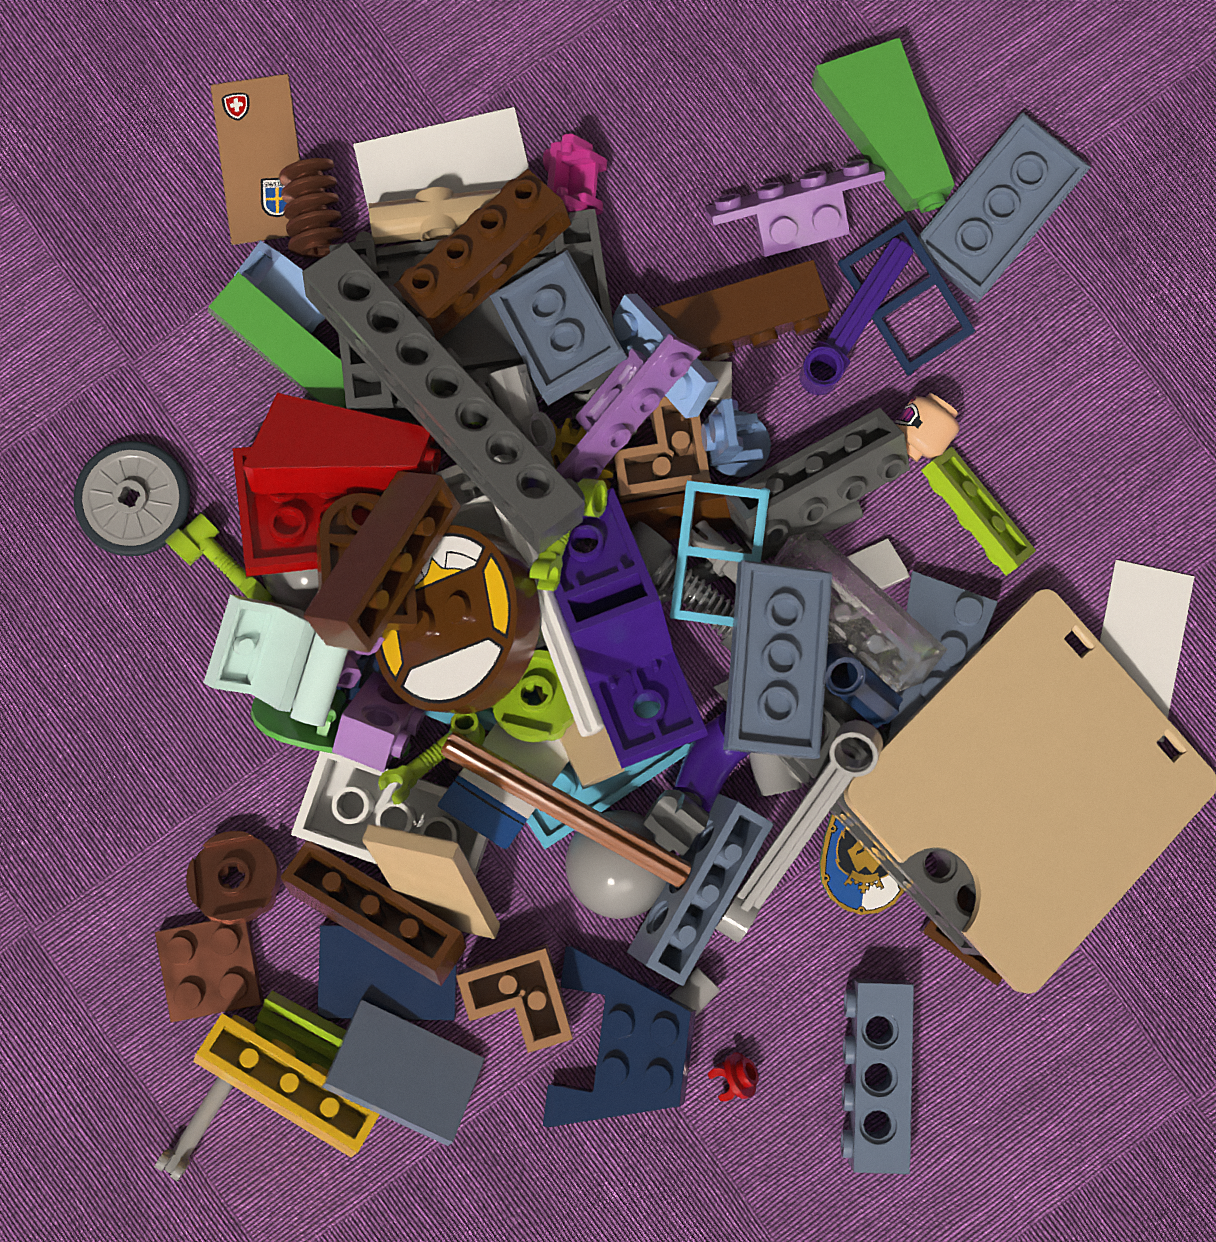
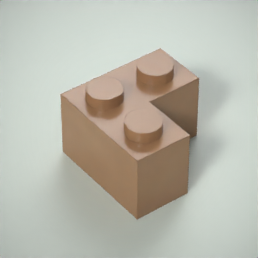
(668, 463)
(523, 983)

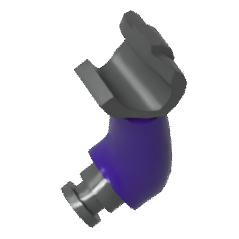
(685, 810)

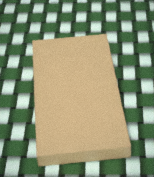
(432, 876)

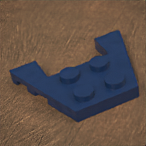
(640, 1047)

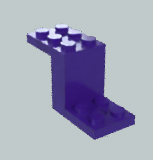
(624, 640)

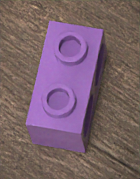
(376, 725)

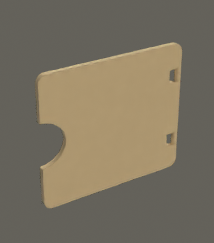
(1040, 783)

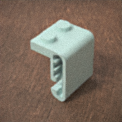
(275, 657)

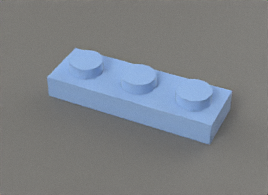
(643, 330)

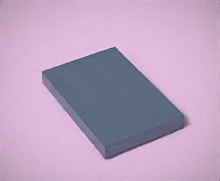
(558, 327)
(404, 1073)

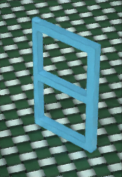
(685, 550)

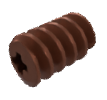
(308, 207)

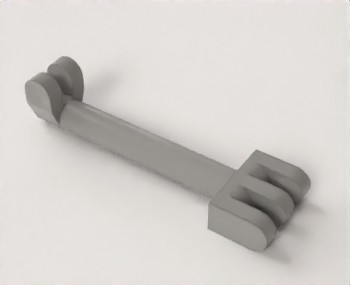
(177, 1159)

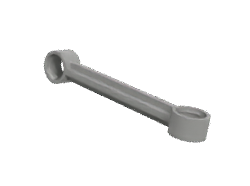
(799, 828)

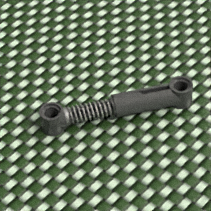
(702, 599)

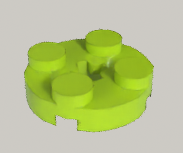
(538, 722)

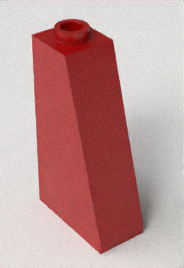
(333, 450)

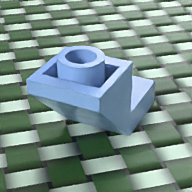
(282, 283)

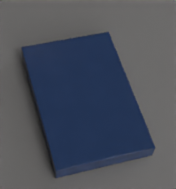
(360, 971)

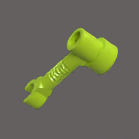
(198, 540)
(549, 562)
(409, 774)

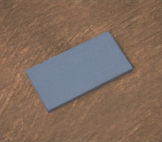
(1001, 206)
(778, 660)

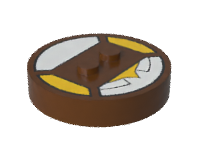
(472, 626)

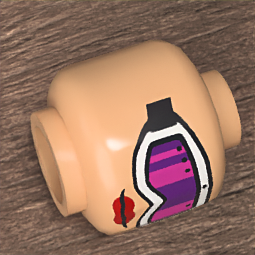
(927, 426)

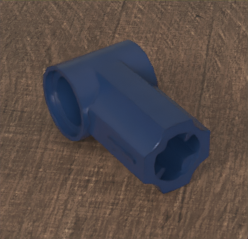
(861, 687)

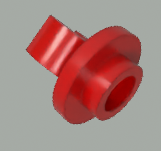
(740, 1074)

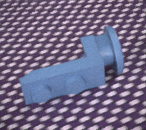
(735, 440)

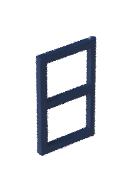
(934, 279)

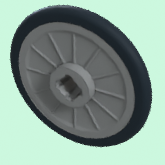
(107, 483)

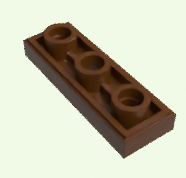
(666, 513)

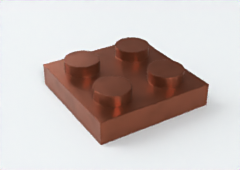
(208, 969)

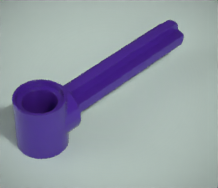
(855, 318)

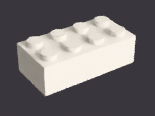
(347, 798)

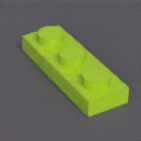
(978, 511)

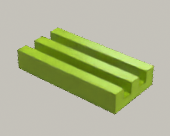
(299, 1036)

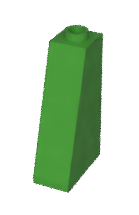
(887, 121)
(280, 340)

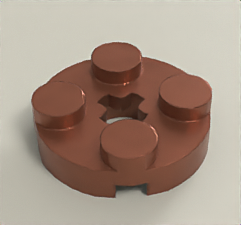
(213, 863)

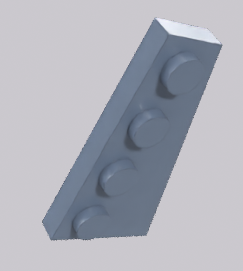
(957, 621)

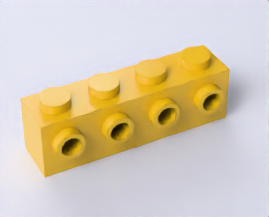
(283, 1083)

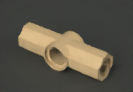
(427, 217)

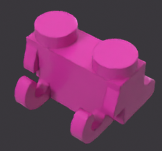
(574, 173)

